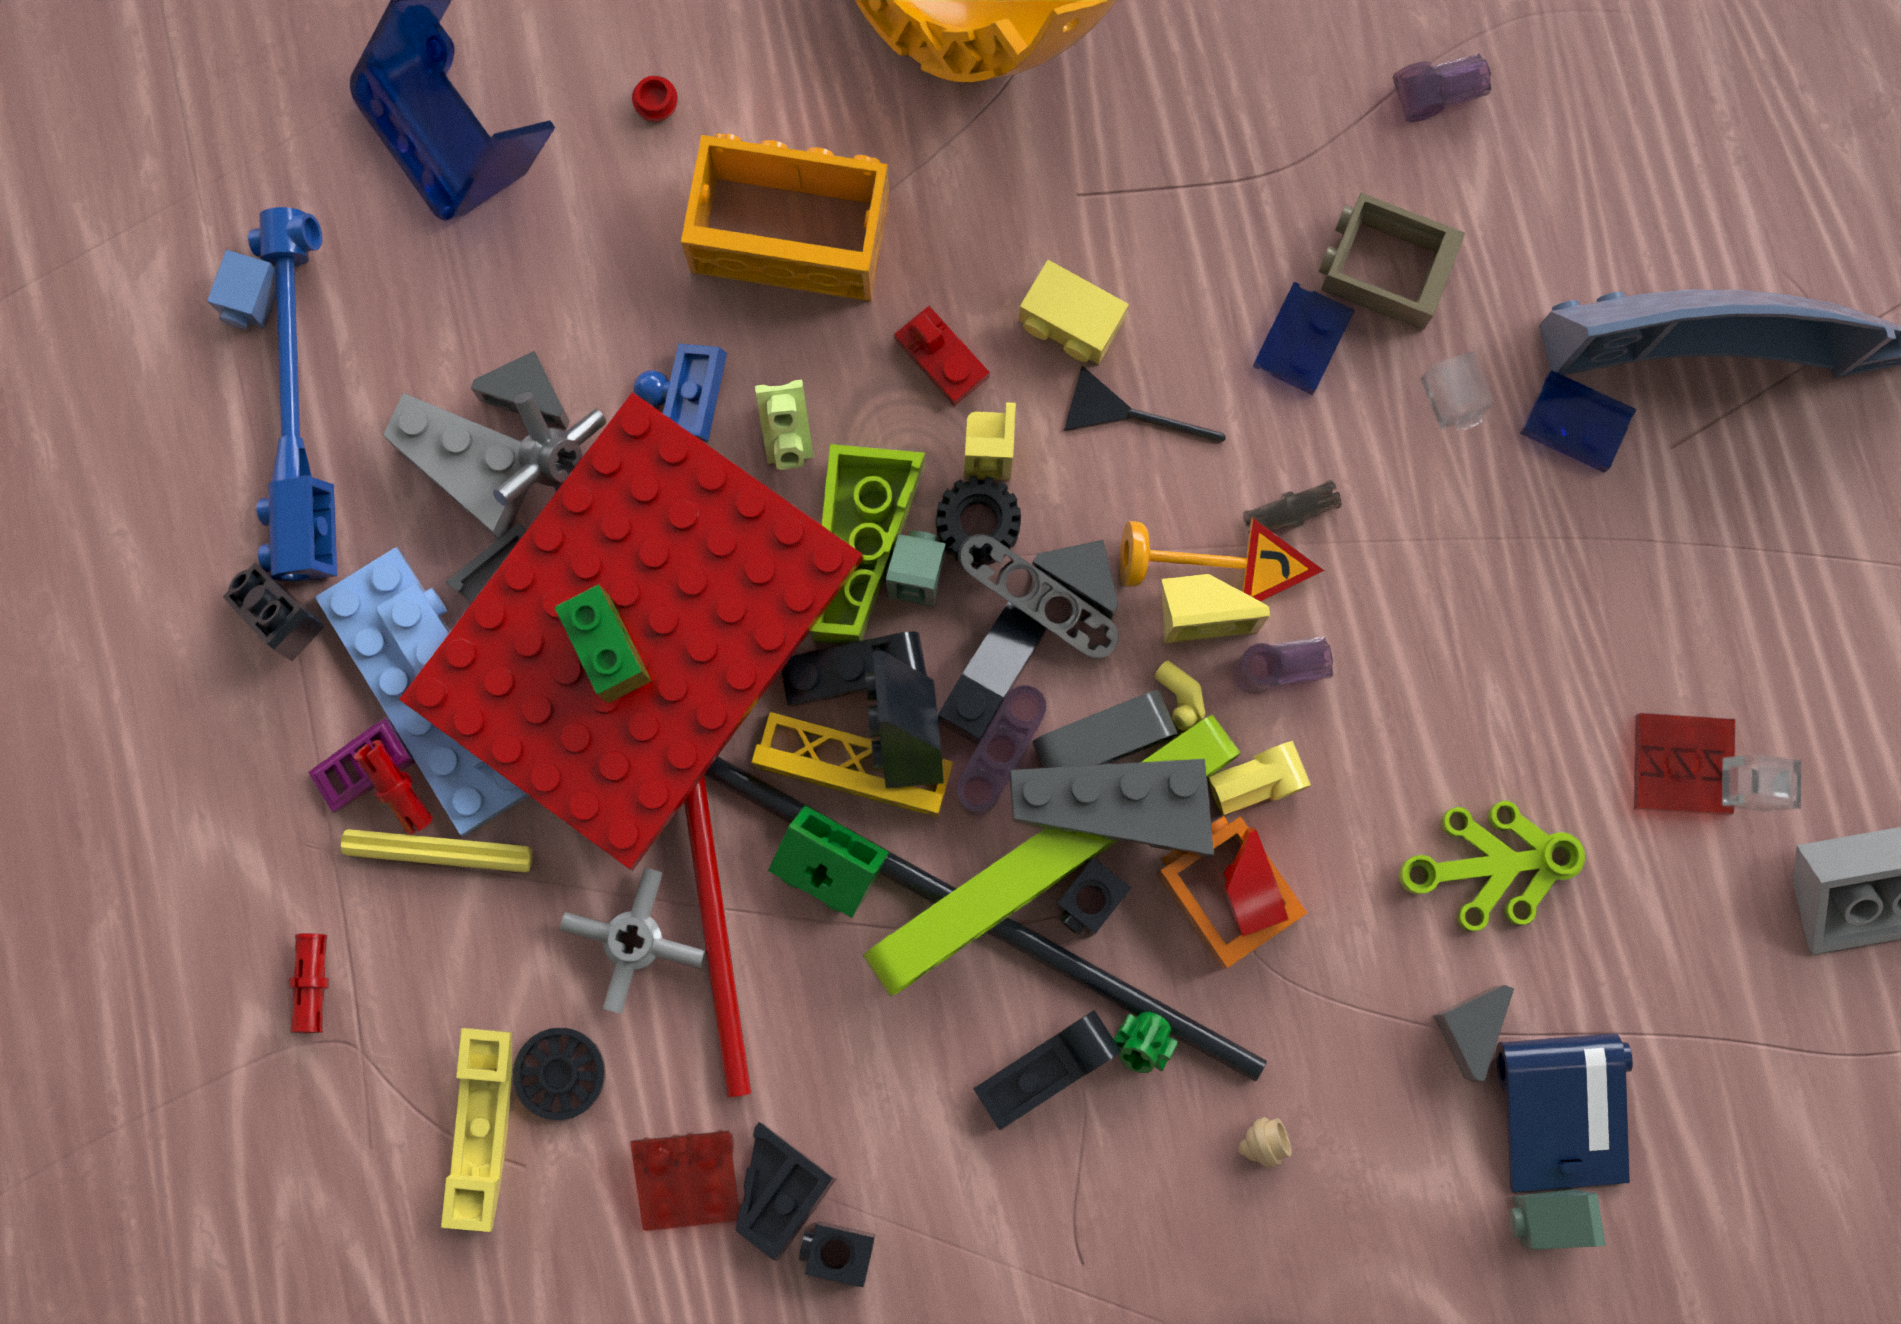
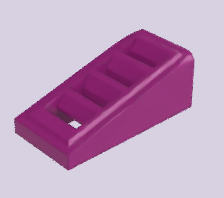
(381, 731)

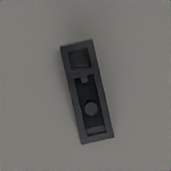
(991, 674)

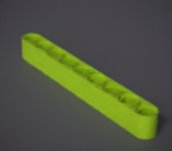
(1017, 879)

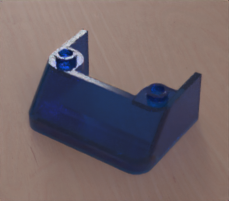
(426, 121)

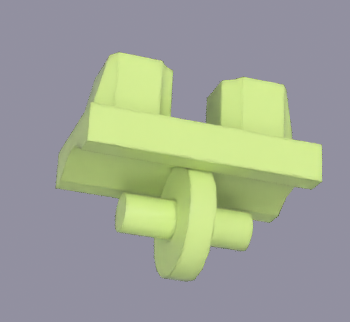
(785, 424)

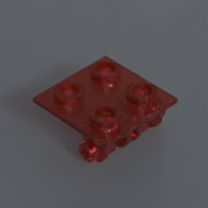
(685, 1180)

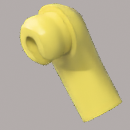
(1187, 692)

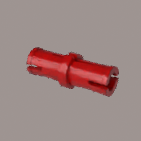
(393, 787)
(308, 983)

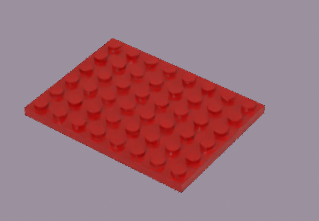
(712, 590)

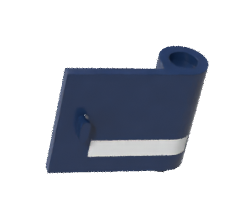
(1564, 1106)

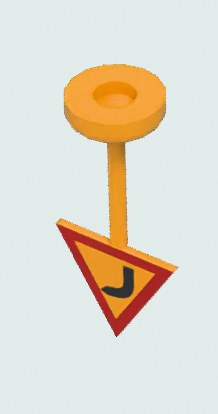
(1269, 563)

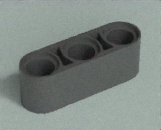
(1108, 734)

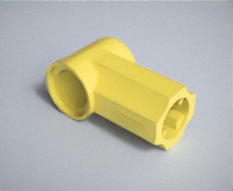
(1270, 775)

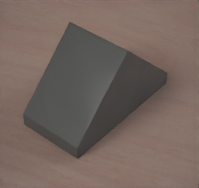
(517, 377)
(1083, 572)
(1474, 1028)

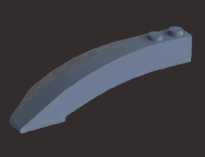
(1717, 324)

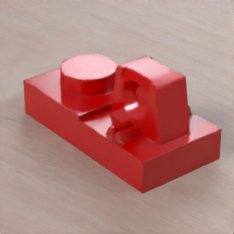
(942, 355)

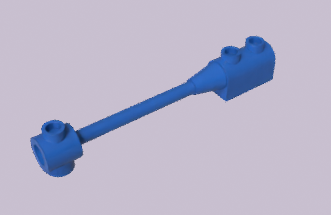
(297, 505)

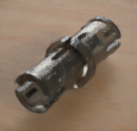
(1295, 508)

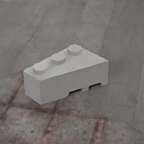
(458, 458)

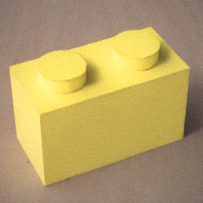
(1072, 313)

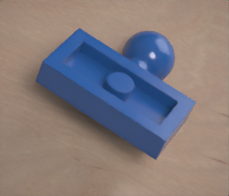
(692, 389)

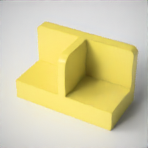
(990, 444)

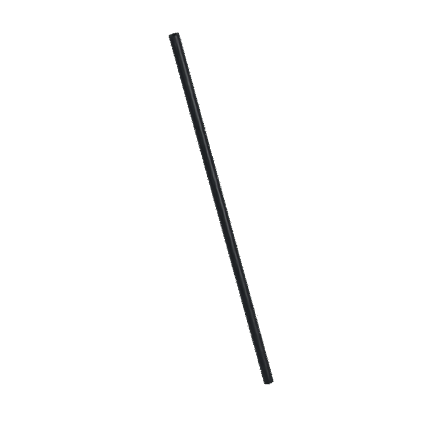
(1014, 933)

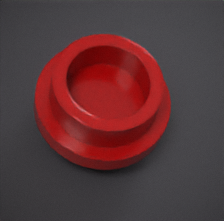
(655, 98)

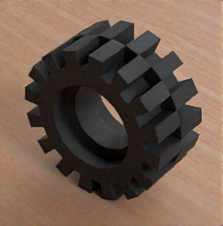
(978, 492)

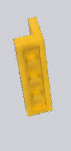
(840, 777)

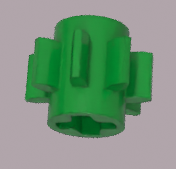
(1145, 1042)

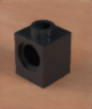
(1106, 883)
(860, 1246)

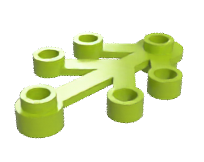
(1500, 864)

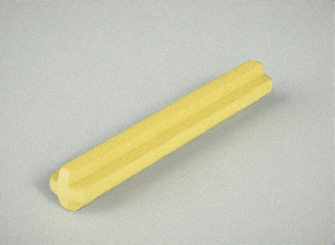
(436, 850)

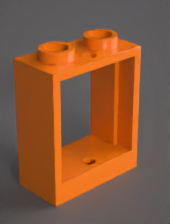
(1231, 952)

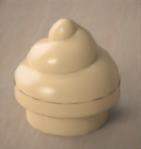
(1266, 1142)

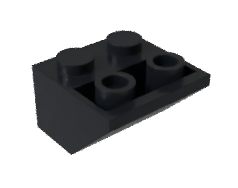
(905, 722)

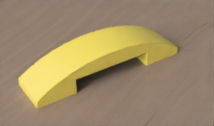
(479, 1130)

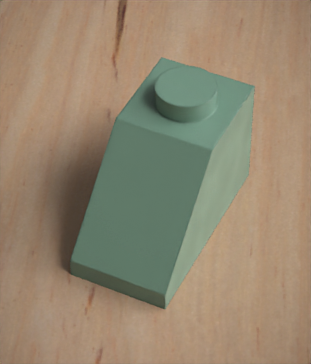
(916, 568)
(1557, 1219)

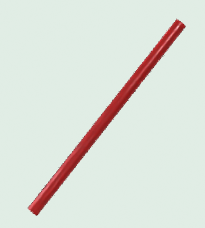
(717, 942)

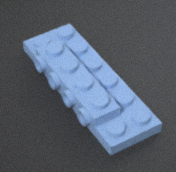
(391, 635)

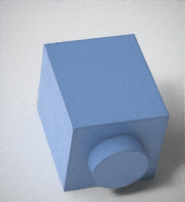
(243, 290)

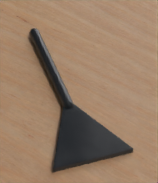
(1097, 404)

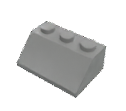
(1849, 890)

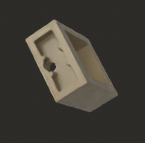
(1404, 225)

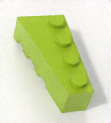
(867, 508)

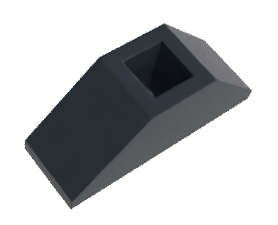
(272, 612)

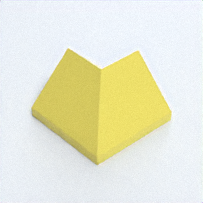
(1207, 609)

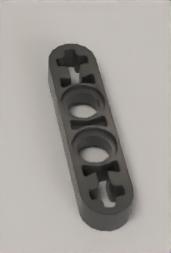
(1035, 600)

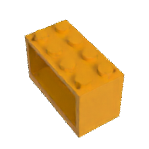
(779, 260)

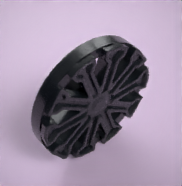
(559, 1073)

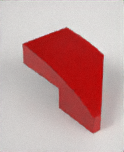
(1253, 888)

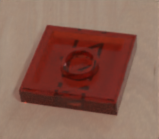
(1681, 762)

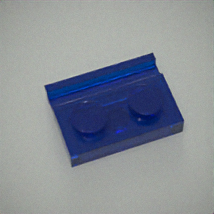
(1303, 338)
(1578, 421)

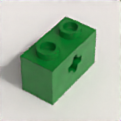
(602, 644)
(828, 861)

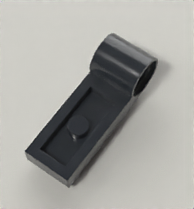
(842, 668)
(1047, 1070)

